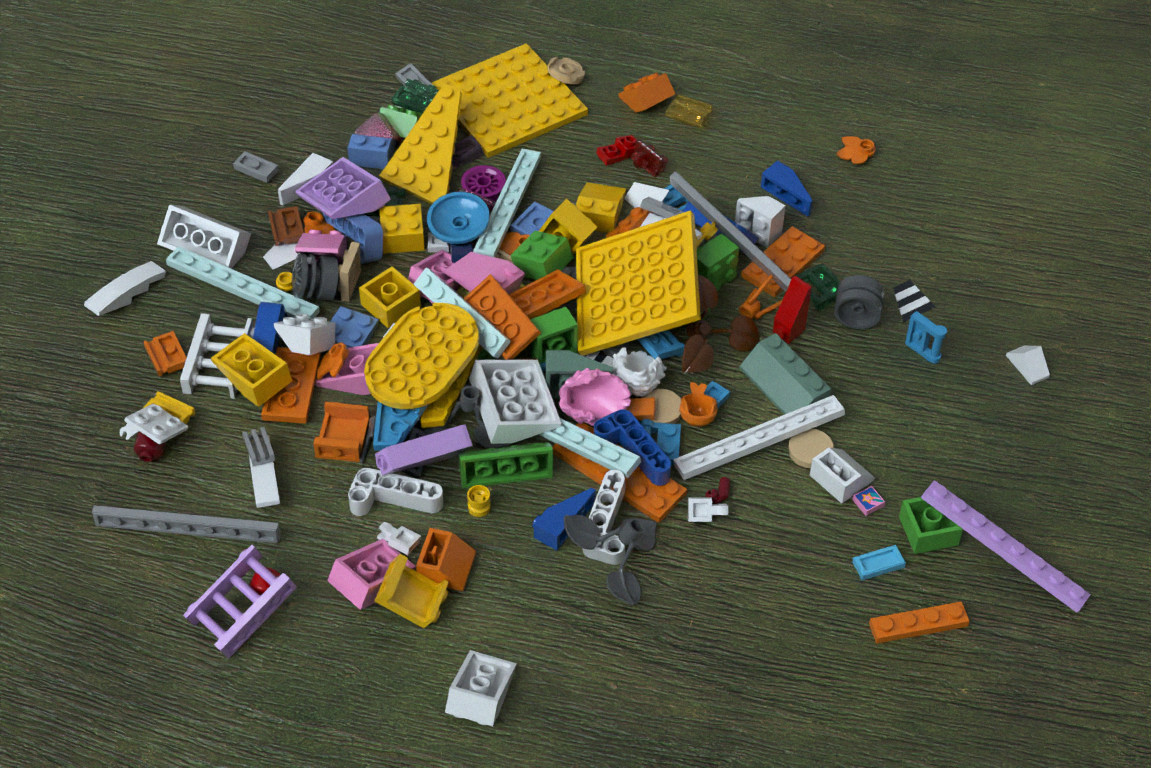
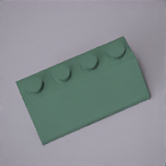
(783, 375)

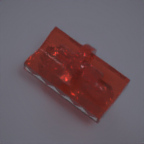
(646, 157)

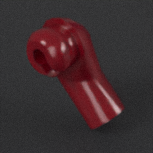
(721, 493)

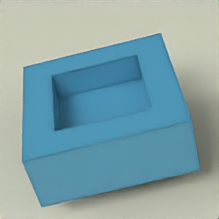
(717, 392)

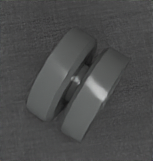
(859, 302)

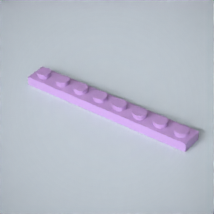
(1006, 546)

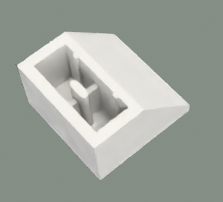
(761, 217)
(306, 334)
(839, 474)

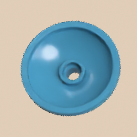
(458, 217)

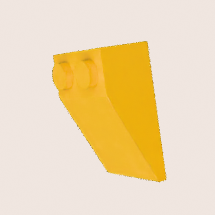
(601, 205)
(252, 369)

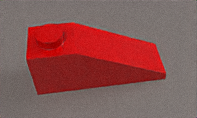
(793, 310)

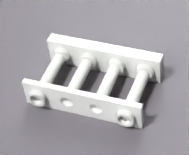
(201, 345)

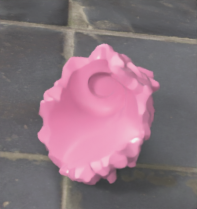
(593, 395)

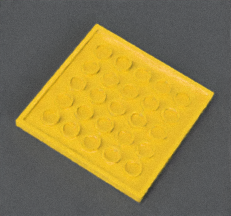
(511, 100)
(637, 283)

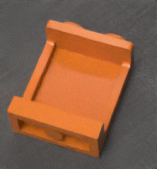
(342, 432)

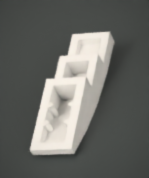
(122, 289)
(264, 479)

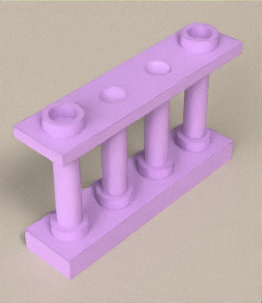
(246, 622)

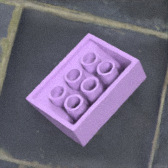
(344, 191)

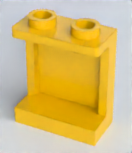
(411, 593)

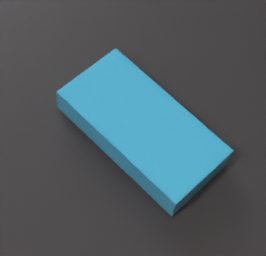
(878, 562)

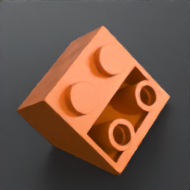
(647, 91)
(446, 558)

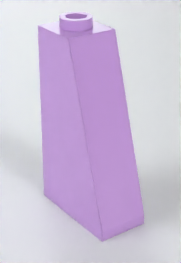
(423, 450)

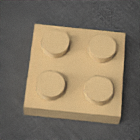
(349, 271)

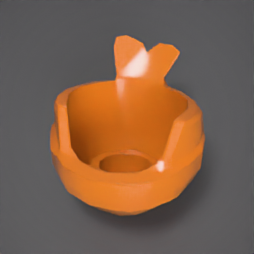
(697, 407)

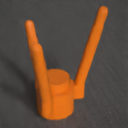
(752, 306)

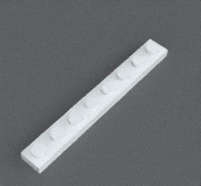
(758, 437)

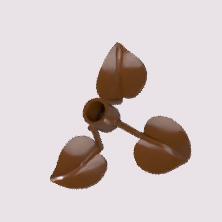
(699, 355)

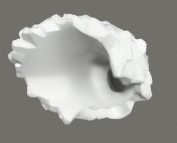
(638, 371)

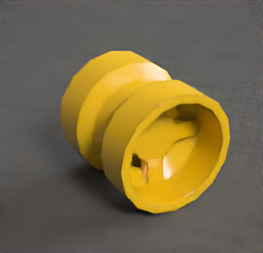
(478, 500)

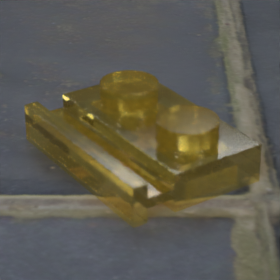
(689, 111)

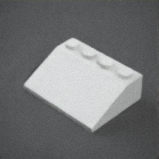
(513, 399)

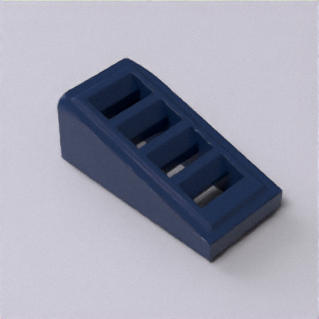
(460, 250)

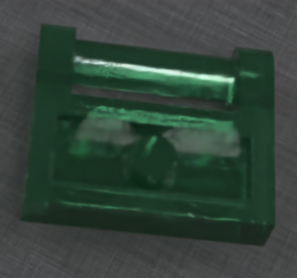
(824, 282)

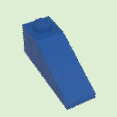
(786, 186)
(550, 525)

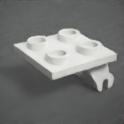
(153, 423)

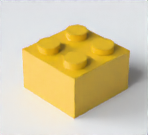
(569, 223)
(402, 228)
(389, 296)

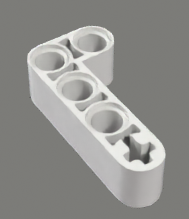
(395, 490)
(607, 514)

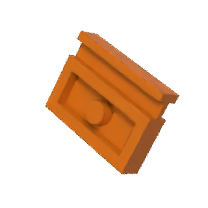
(166, 353)

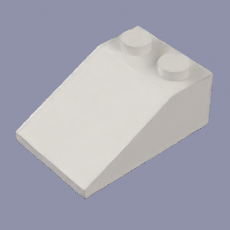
(480, 688)

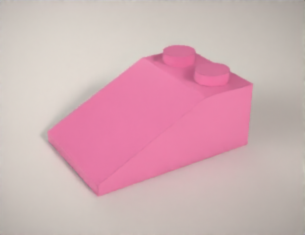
(322, 244)
(438, 264)
(476, 267)
(351, 375)
(362, 572)

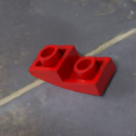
(618, 151)

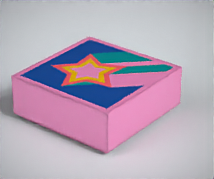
(868, 500)

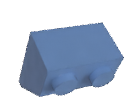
(371, 150)

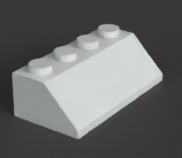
(203, 236)

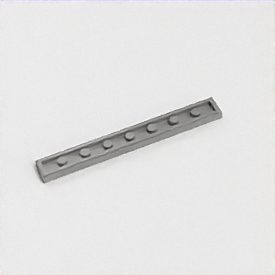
(730, 230)
(186, 524)

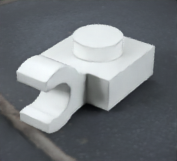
(701, 509)
(400, 539)

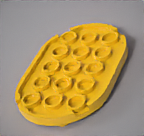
(421, 356)

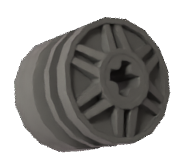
(318, 277)

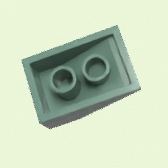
(563, 365)

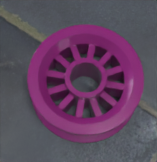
(484, 181)

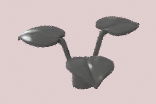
(468, 403)
(632, 532)

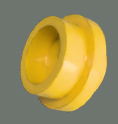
(284, 281)

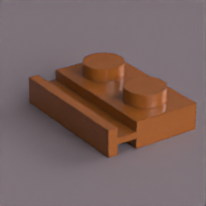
(286, 225)

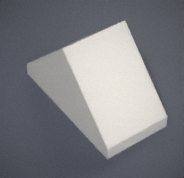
(1030, 363)

